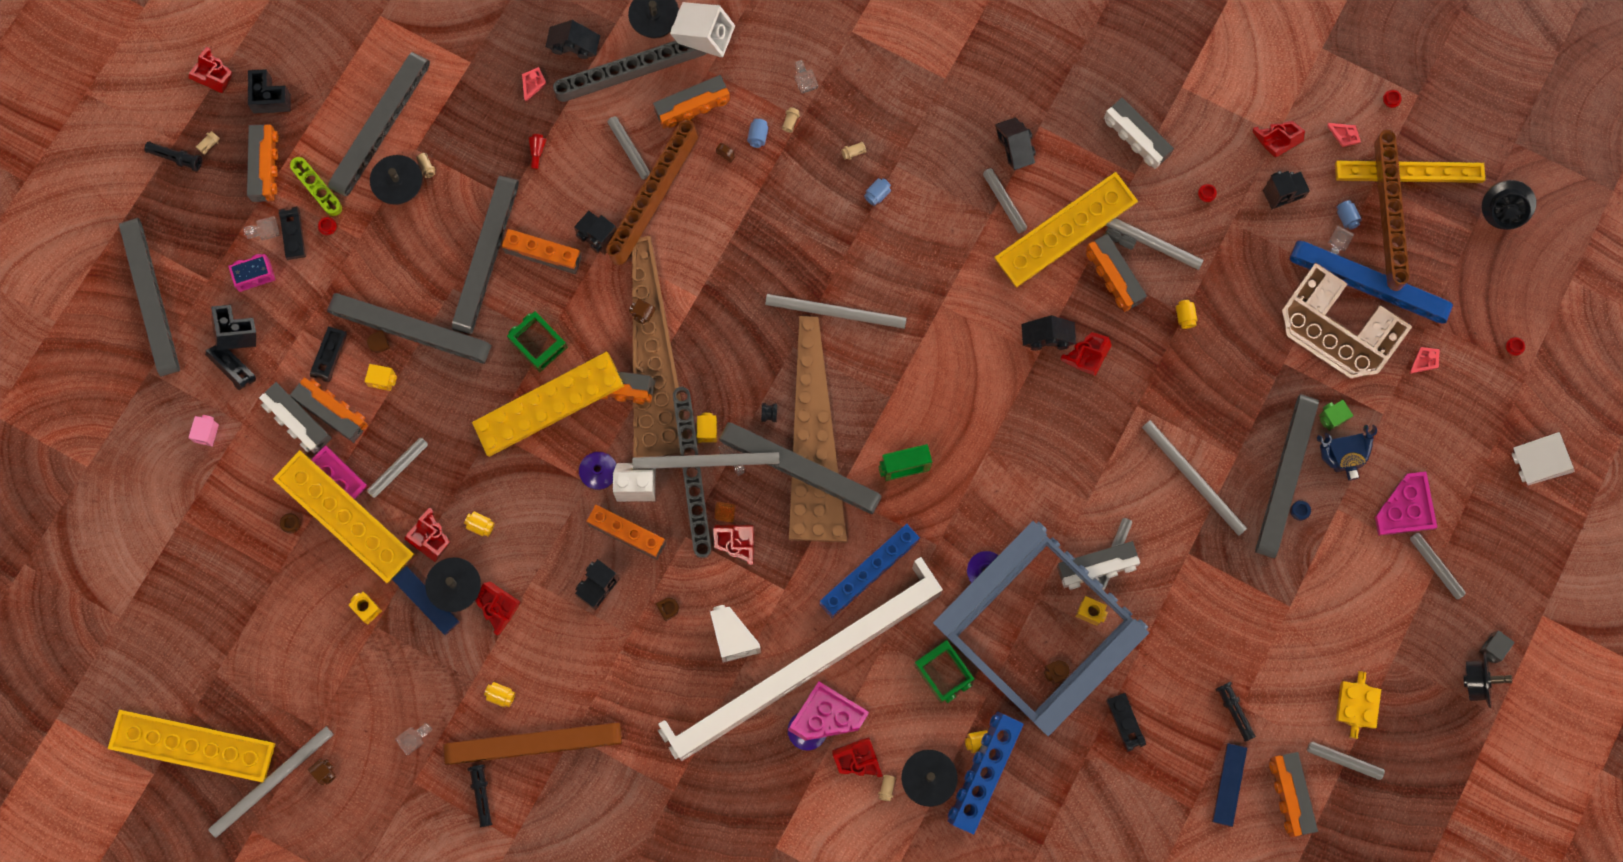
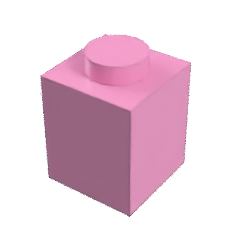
(203, 430)

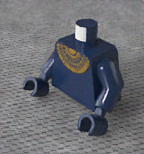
(1347, 452)

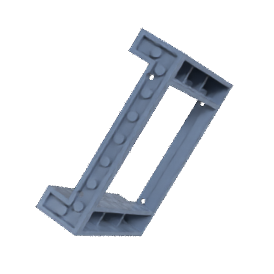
(995, 580)

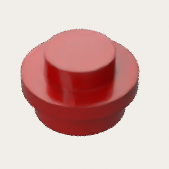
(1392, 98)
(1207, 193)
(327, 226)
(1515, 346)

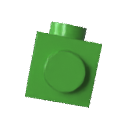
(1335, 415)

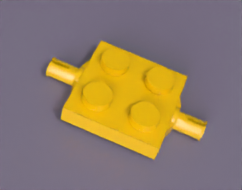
(1358, 705)

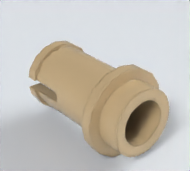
(790, 120)
(207, 143)
(854, 150)
(426, 167)
(887, 788)

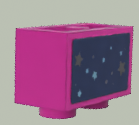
(251, 272)

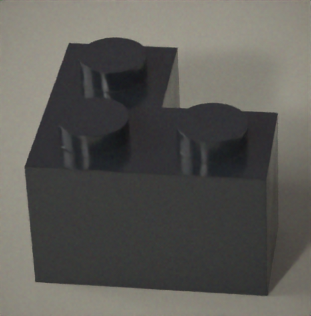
(574, 38)
(264, 96)
(1017, 143)
(1285, 188)
(595, 231)
(231, 332)
(1048, 332)
(597, 585)

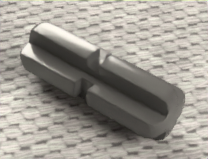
(1124, 240)

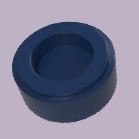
(1300, 510)

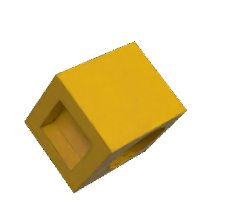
(380, 377)
(706, 428)
(372, 610)
(1083, 613)

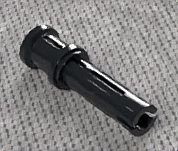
(181, 158)
(1247, 733)
(484, 820)

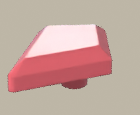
(532, 82)
(1345, 134)
(1425, 360)

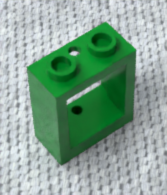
(547, 356)
(905, 462)
(931, 656)

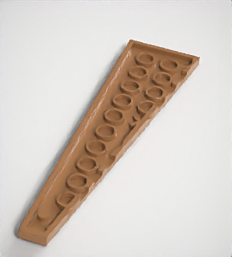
(652, 356)
(812, 511)

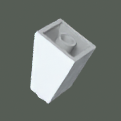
(703, 28)
(1543, 459)
(633, 484)
(732, 635)

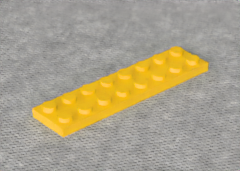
(1066, 229)
(548, 404)
(343, 516)
(191, 746)

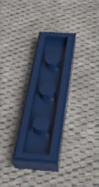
(416, 591)
(1229, 785)

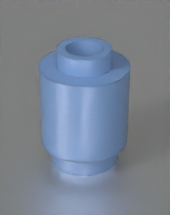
(757, 133)
(877, 191)
(1348, 215)

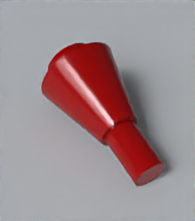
(537, 145)

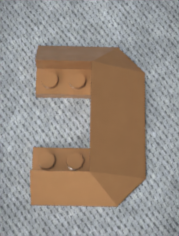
(1331, 341)

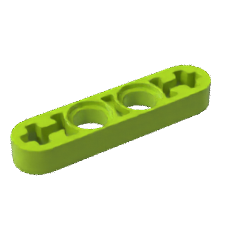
(316, 186)

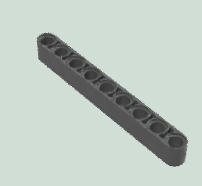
(625, 74)
(379, 124)
(485, 255)
(149, 297)
(409, 328)
(803, 469)
(1287, 476)
(696, 481)

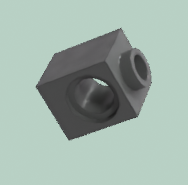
(1497, 646)

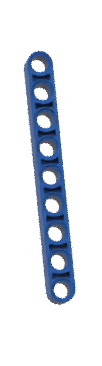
(1372, 282)

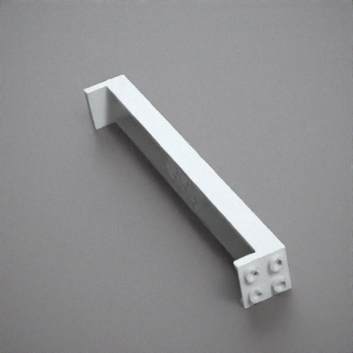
(805, 667)

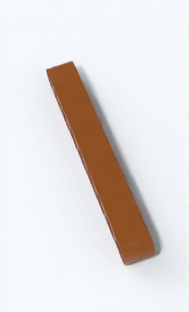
(685, 137)
(1388, 217)
(532, 743)

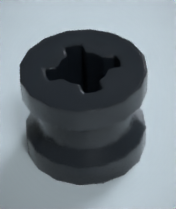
(769, 412)

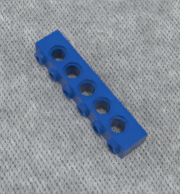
(869, 571)
(987, 783)

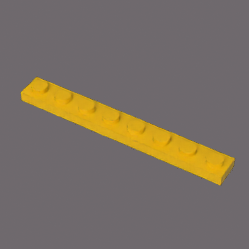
(1413, 171)

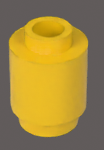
(1186, 314)
(479, 524)
(499, 694)
(973, 741)

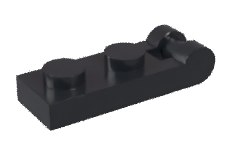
(292, 233)
(328, 353)
(231, 367)
(1125, 721)

